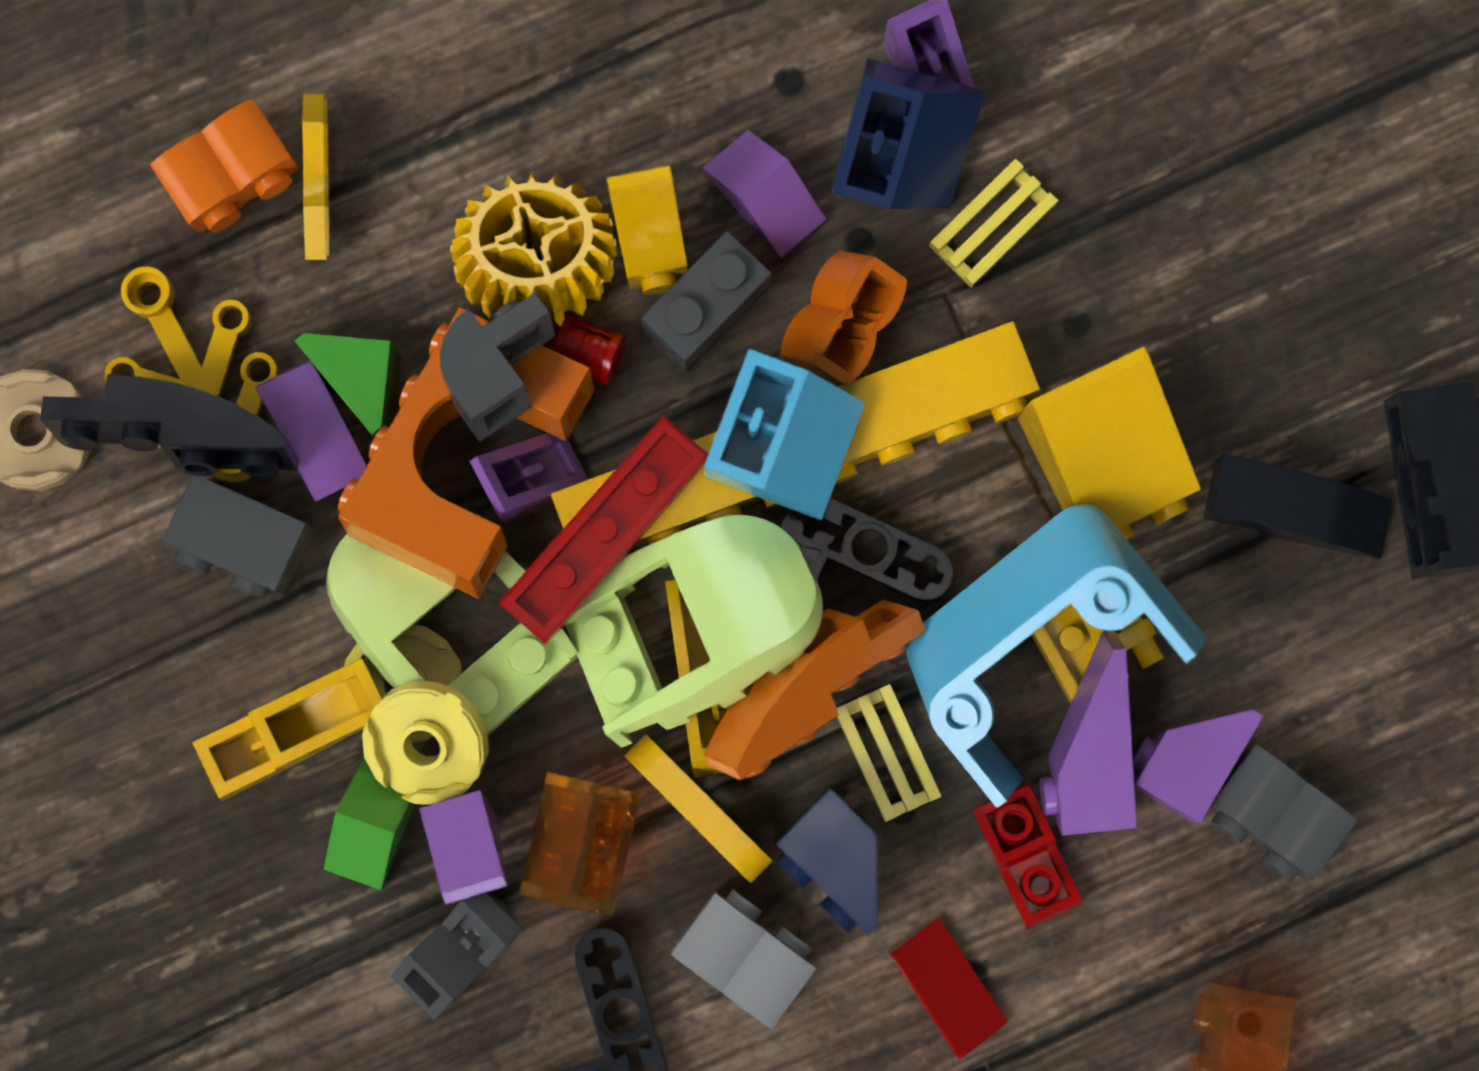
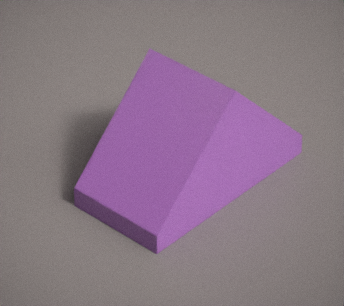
(927, 42)
(766, 193)
(526, 473)
(465, 846)

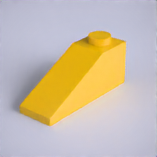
(648, 229)

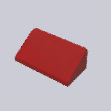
(948, 987)

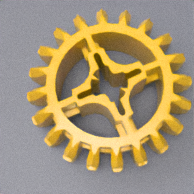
(558, 222)

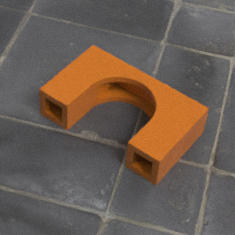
(411, 523)

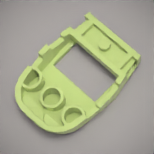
(385, 597)
(749, 604)

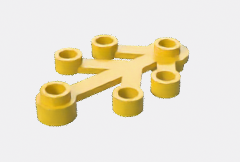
(213, 372)

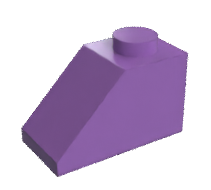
(1191, 762)

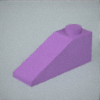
(1092, 753)

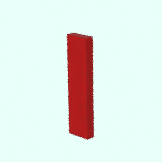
(604, 530)

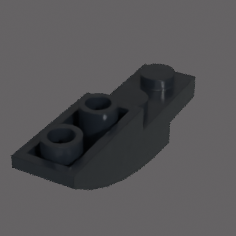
(188, 423)

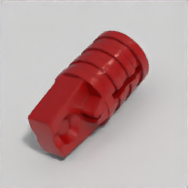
(590, 346)

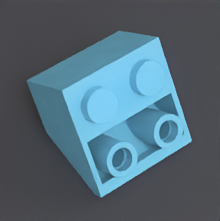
(783, 435)

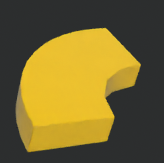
(315, 177)

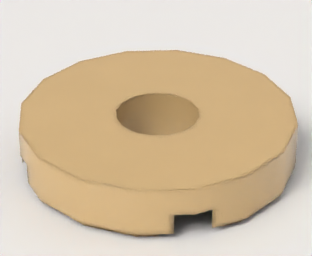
(47, 462)

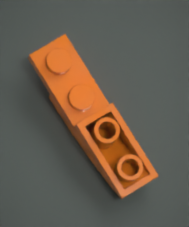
(798, 699)

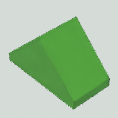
(359, 372)
(367, 830)

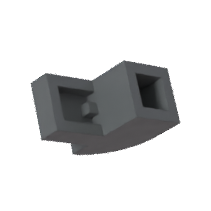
(480, 358)
(457, 952)

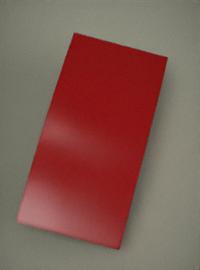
(1028, 858)

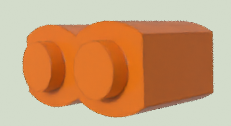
(226, 167)
(846, 309)

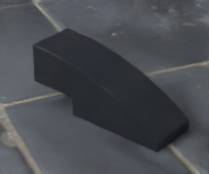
(1297, 506)

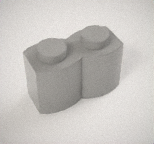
(745, 958)

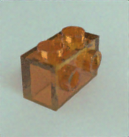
(580, 844)
(1242, 1029)

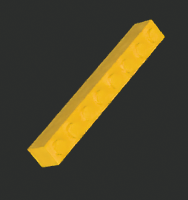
(902, 406)

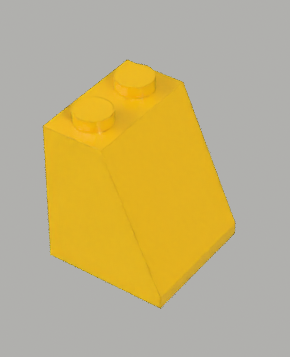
(1112, 444)

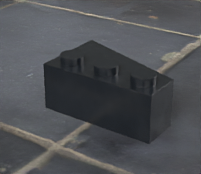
(1437, 476)

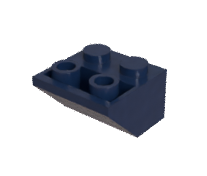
(906, 138)
(839, 855)

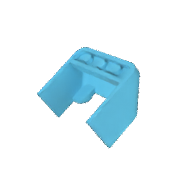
(1067, 561)

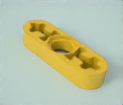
(698, 808)

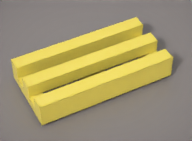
(1028, 188)
(909, 800)

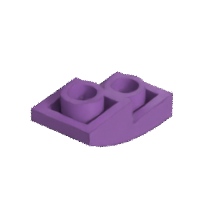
(314, 429)

